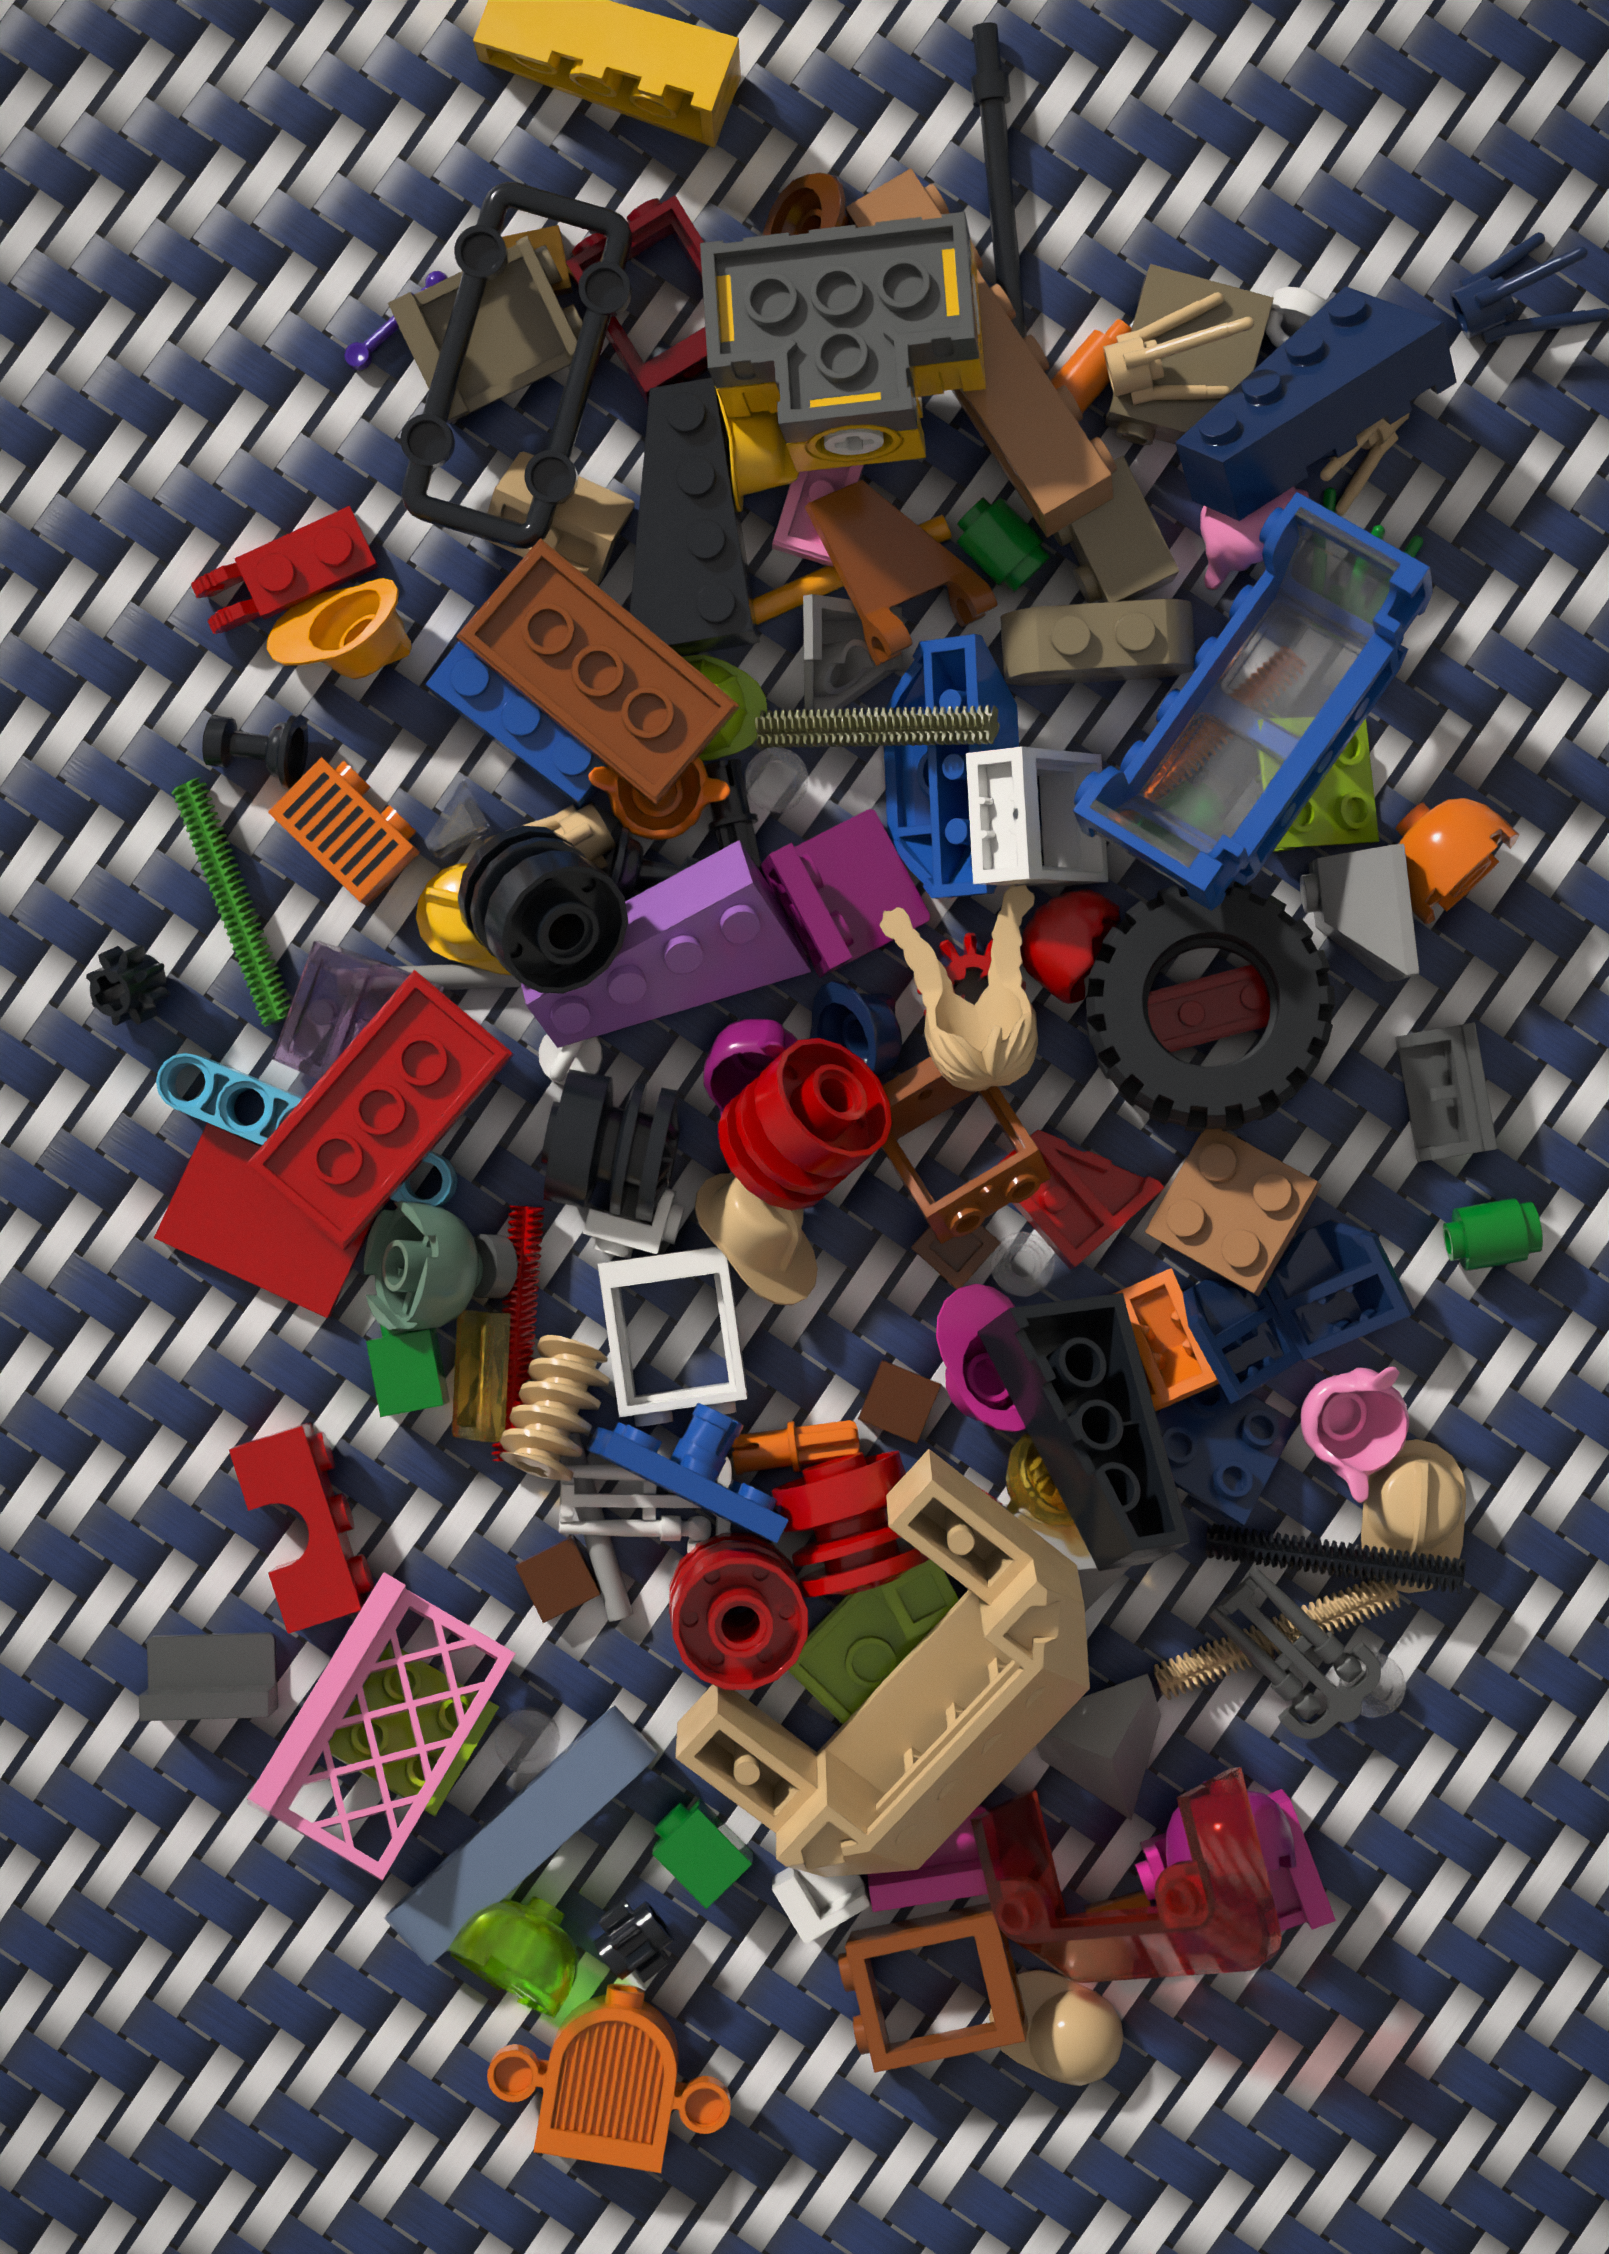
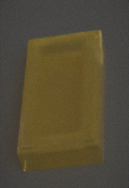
(481, 1375)

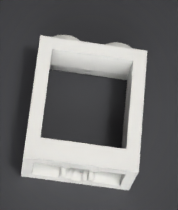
(1008, 822)
(658, 1407)

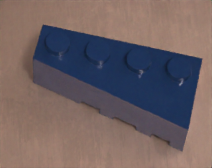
(1311, 399)

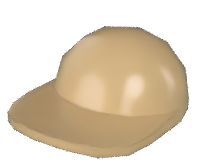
(1070, 2032)

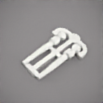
(667, 1528)

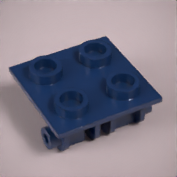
(1223, 1448)

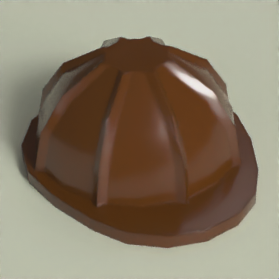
(807, 205)

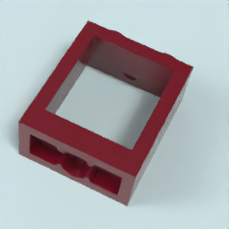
(649, 225)

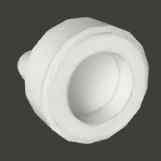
(1290, 311)
(579, 1056)

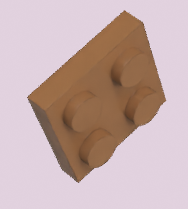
(1233, 1209)

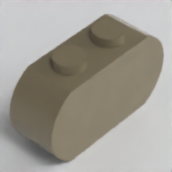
(1098, 642)

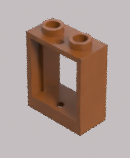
(924, 1094)
(998, 1969)

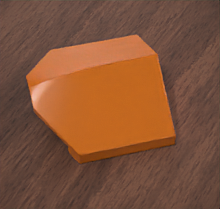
(1166, 1345)

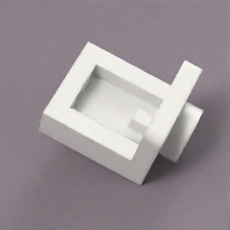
(621, 1233)

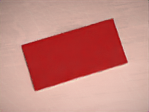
(379, 1110)

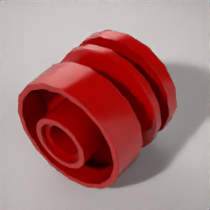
(804, 1124)
(849, 1516)
(745, 1647)

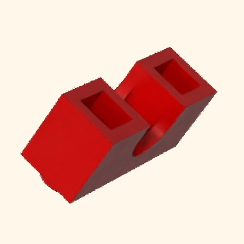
(293, 1472)

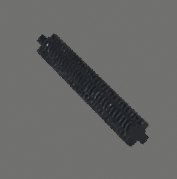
(1336, 1558)

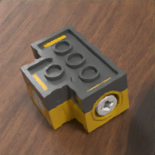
(844, 333)

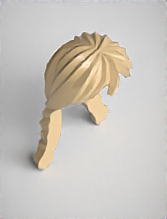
(982, 1041)

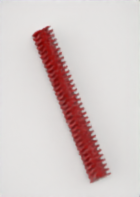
(521, 1304)

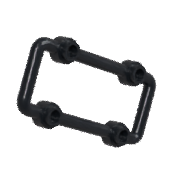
(483, 257)

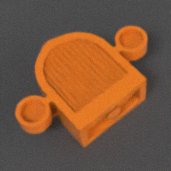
(610, 2084)

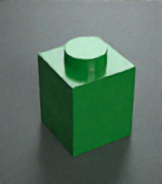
(407, 1371)
(700, 1851)

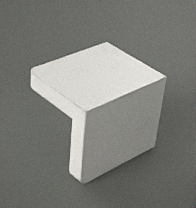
(819, 1902)

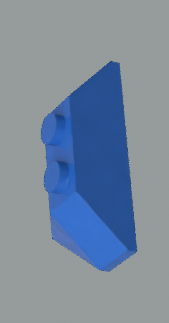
(929, 783)

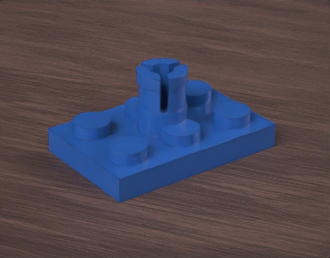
(694, 1469)

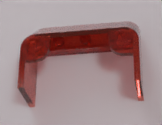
(1208, 1912)

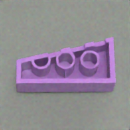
(684, 946)

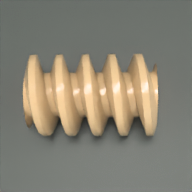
(553, 1407)

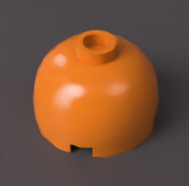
(1450, 851)

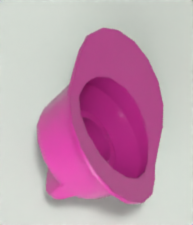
(969, 1371)

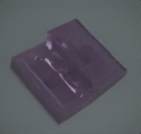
(333, 1005)

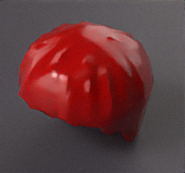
(1066, 940)

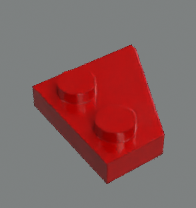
(1082, 1199)

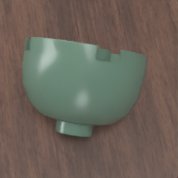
(421, 1267)

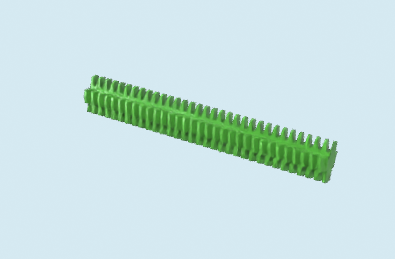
(232, 901)

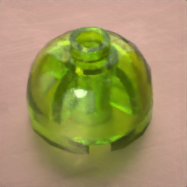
(520, 1952)

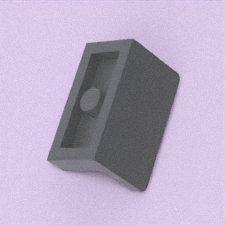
(210, 1677)

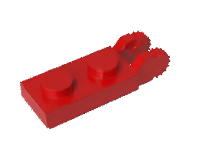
(290, 569)

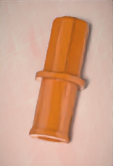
(794, 1446)

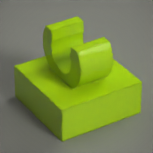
(920, 1598)

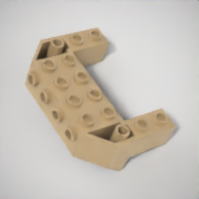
(943, 1719)

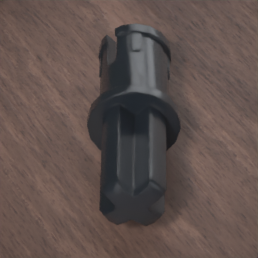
(732, 816)

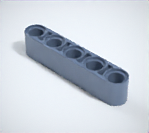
(522, 1834)

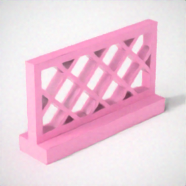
(332, 1698)

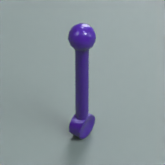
(359, 354)

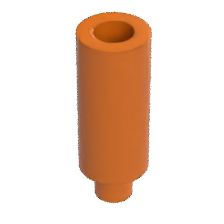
(1086, 369)

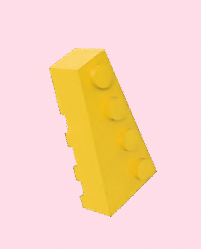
(617, 59)

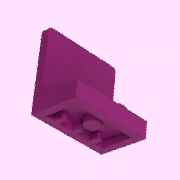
(840, 888)

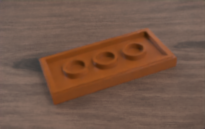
(597, 672)

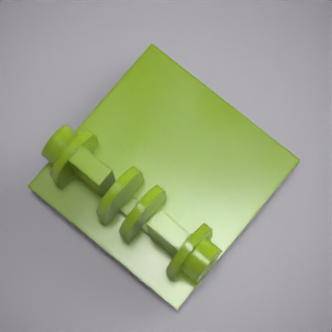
(1342, 805)
(396, 1733)

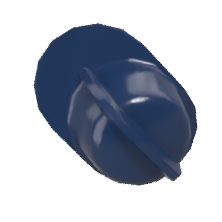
(859, 1023)

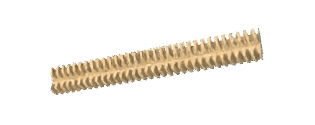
(1229, 1655)

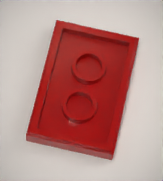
(251, 1231)

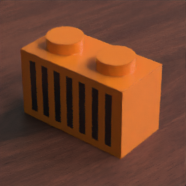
(345, 831)

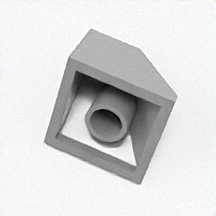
(1365, 908)

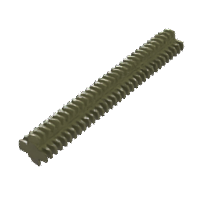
(878, 728)

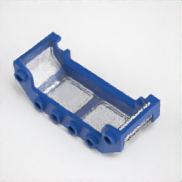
(1263, 705)

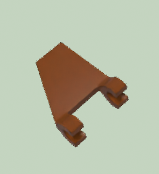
(888, 562)

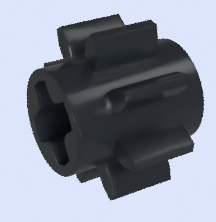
(128, 985)
(634, 1940)

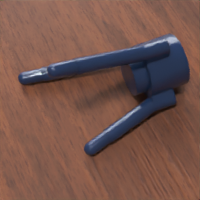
(1484, 302)

